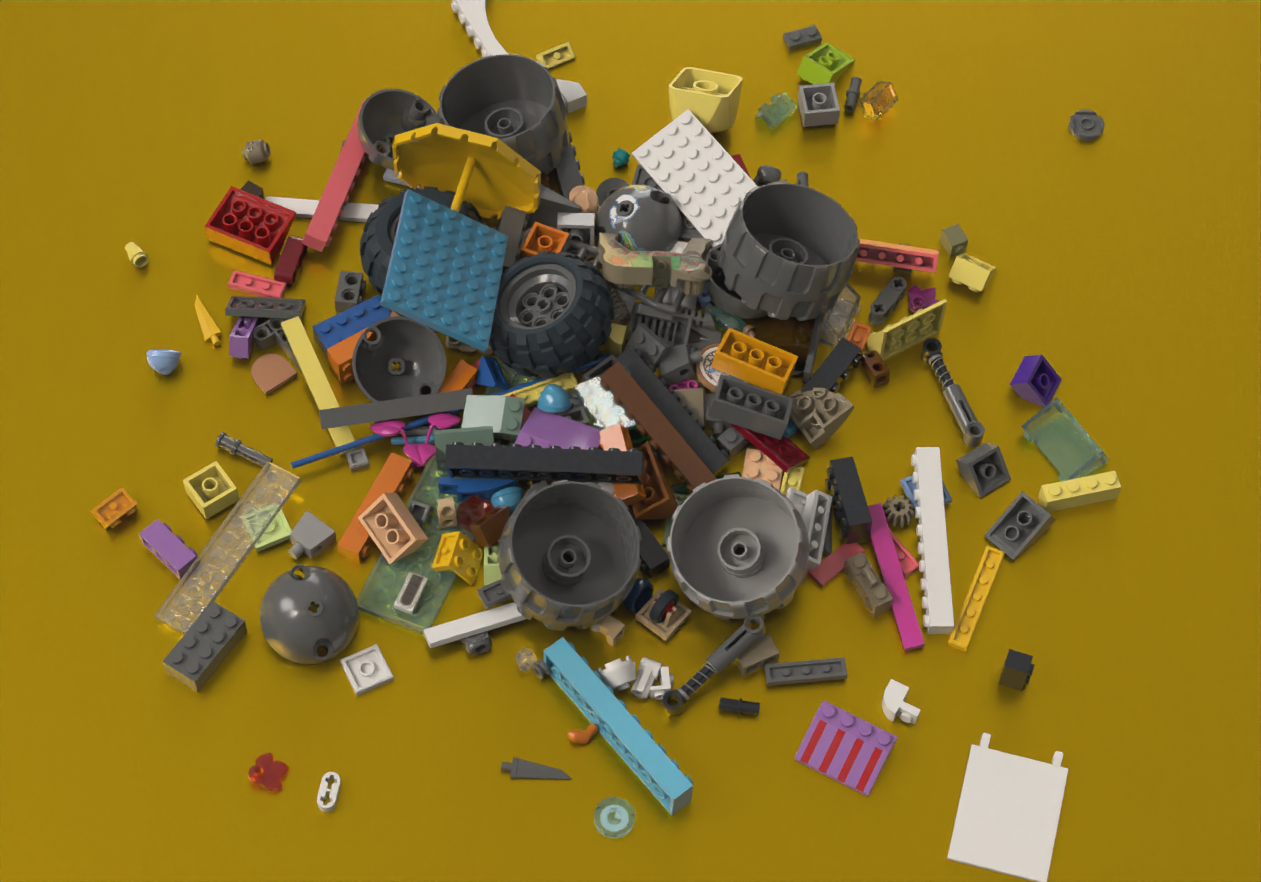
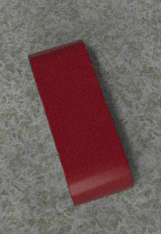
(290, 260)

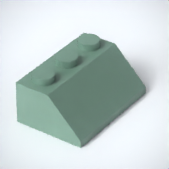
(465, 435)

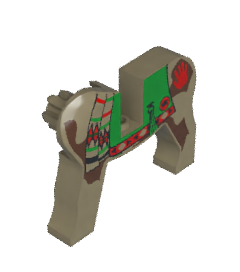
(653, 268)

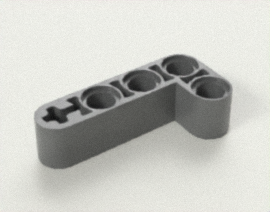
(273, 336)

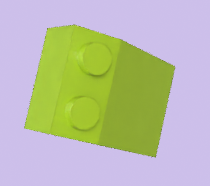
(824, 65)

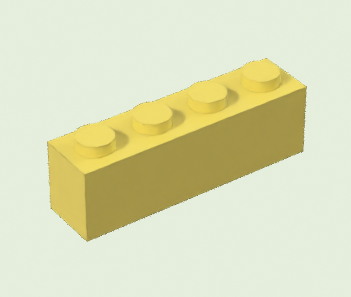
(1079, 491)

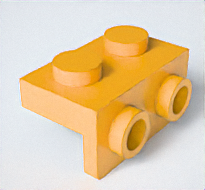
(114, 507)

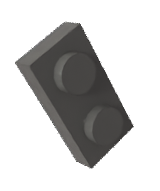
(802, 37)

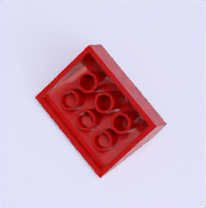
(250, 225)

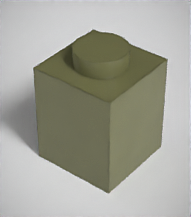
(954, 240)

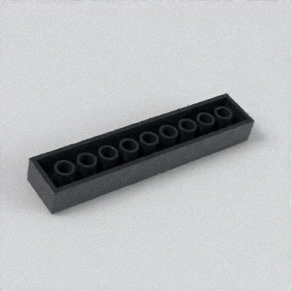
(545, 463)

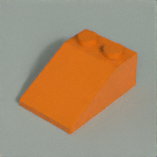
(341, 357)

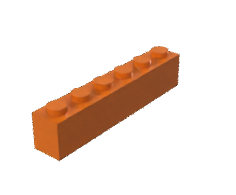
(391, 479)

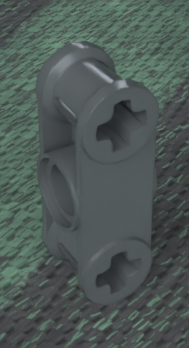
(887, 300)

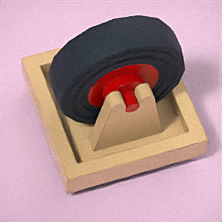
(663, 613)

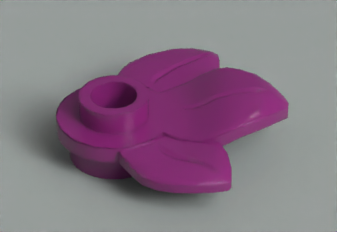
(923, 298)

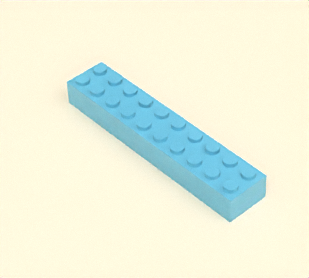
(618, 726)

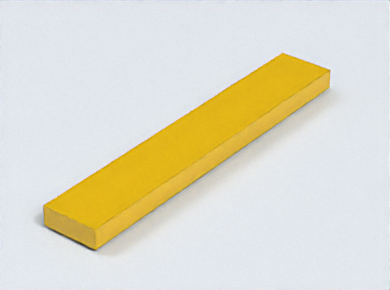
(976, 598)

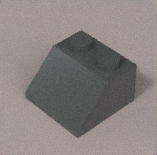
(984, 468)

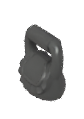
(767, 175)
(477, 643)

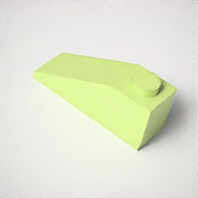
(491, 566)

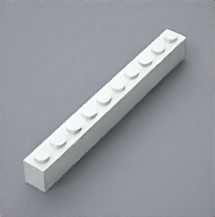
(932, 541)

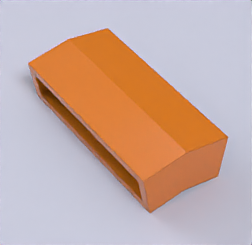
(459, 378)

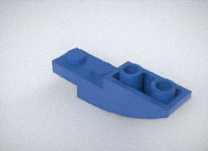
(467, 487)

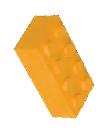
(754, 361)

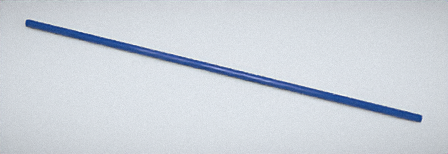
(419, 422)

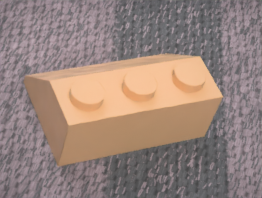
(392, 527)

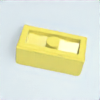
(556, 55)

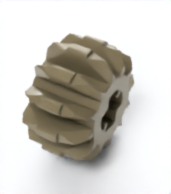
(898, 511)

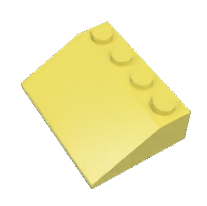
(907, 331)

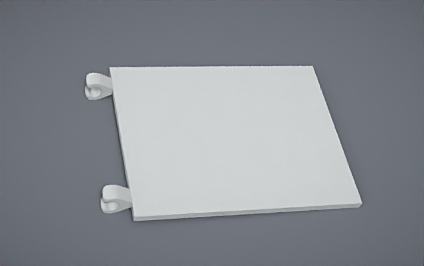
(1008, 812)

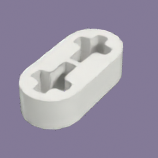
(324, 791)

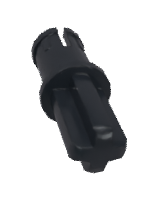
(739, 706)

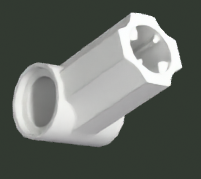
(647, 673)

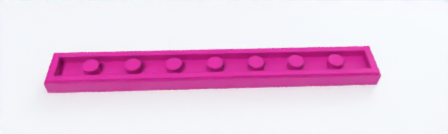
(894, 580)

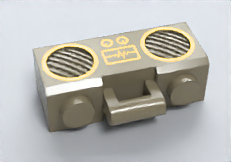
(867, 584)

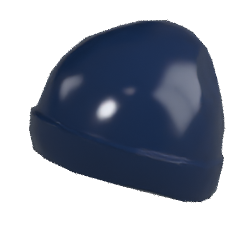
(639, 595)

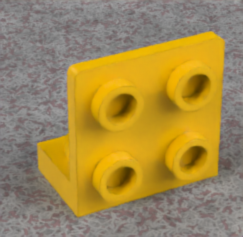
(458, 554)

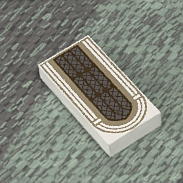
(410, 593)

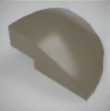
(819, 413)

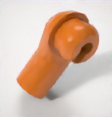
(582, 736)

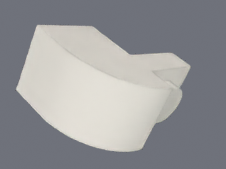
(894, 704)

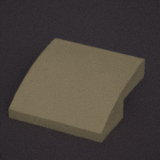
(694, 400)

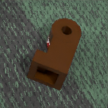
(875, 368)

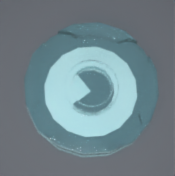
(614, 817)

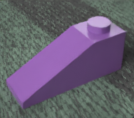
(241, 338)

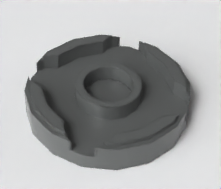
(1086, 125)

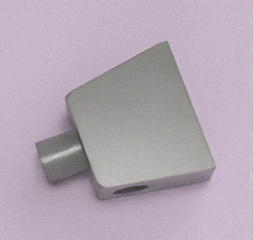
(310, 536)

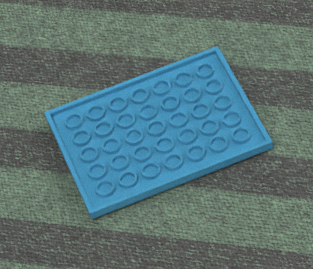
(445, 270)

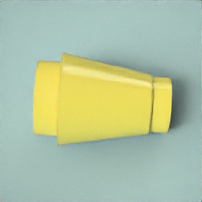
(136, 255)

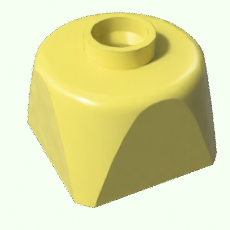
(708, 95)

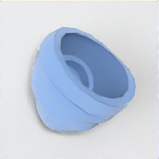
(163, 360)

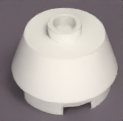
(618, 673)

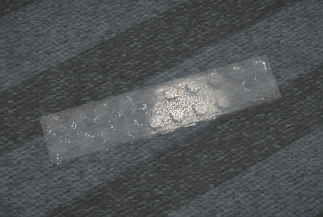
(228, 547)

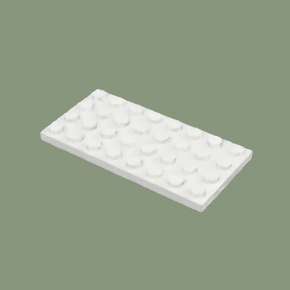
(696, 174)

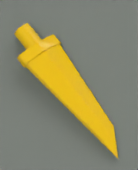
(209, 327)

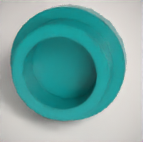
(620, 157)

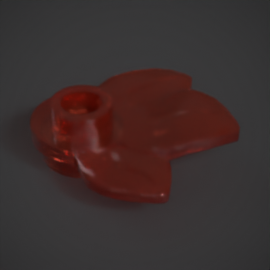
(270, 771)

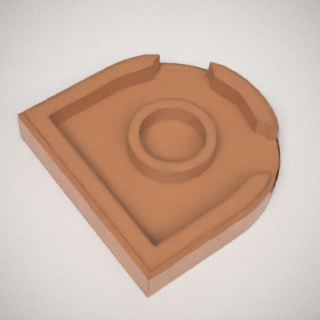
(272, 372)

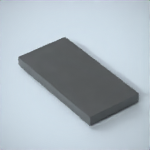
(265, 307)

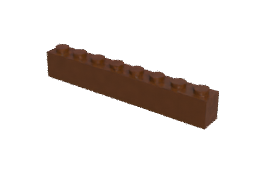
(655, 427)

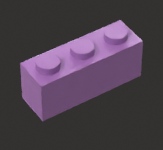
(168, 548)

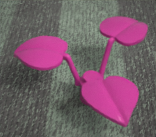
(417, 452)

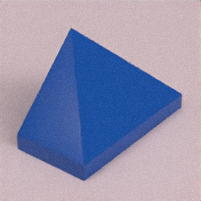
(491, 374)

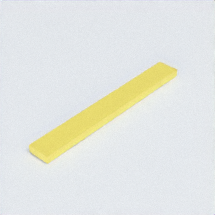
(315, 376)

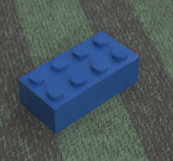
(349, 323)

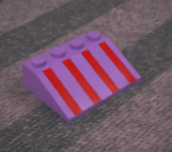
(845, 748)

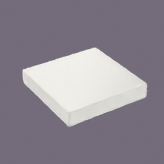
(366, 670)

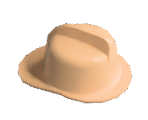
(586, 198)

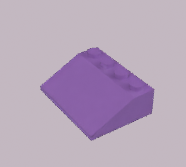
(551, 429)

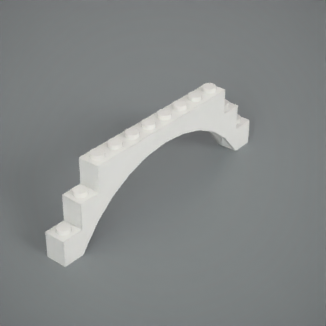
(473, 15)

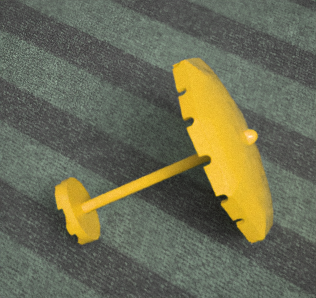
(469, 164)

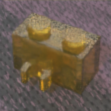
(878, 100)

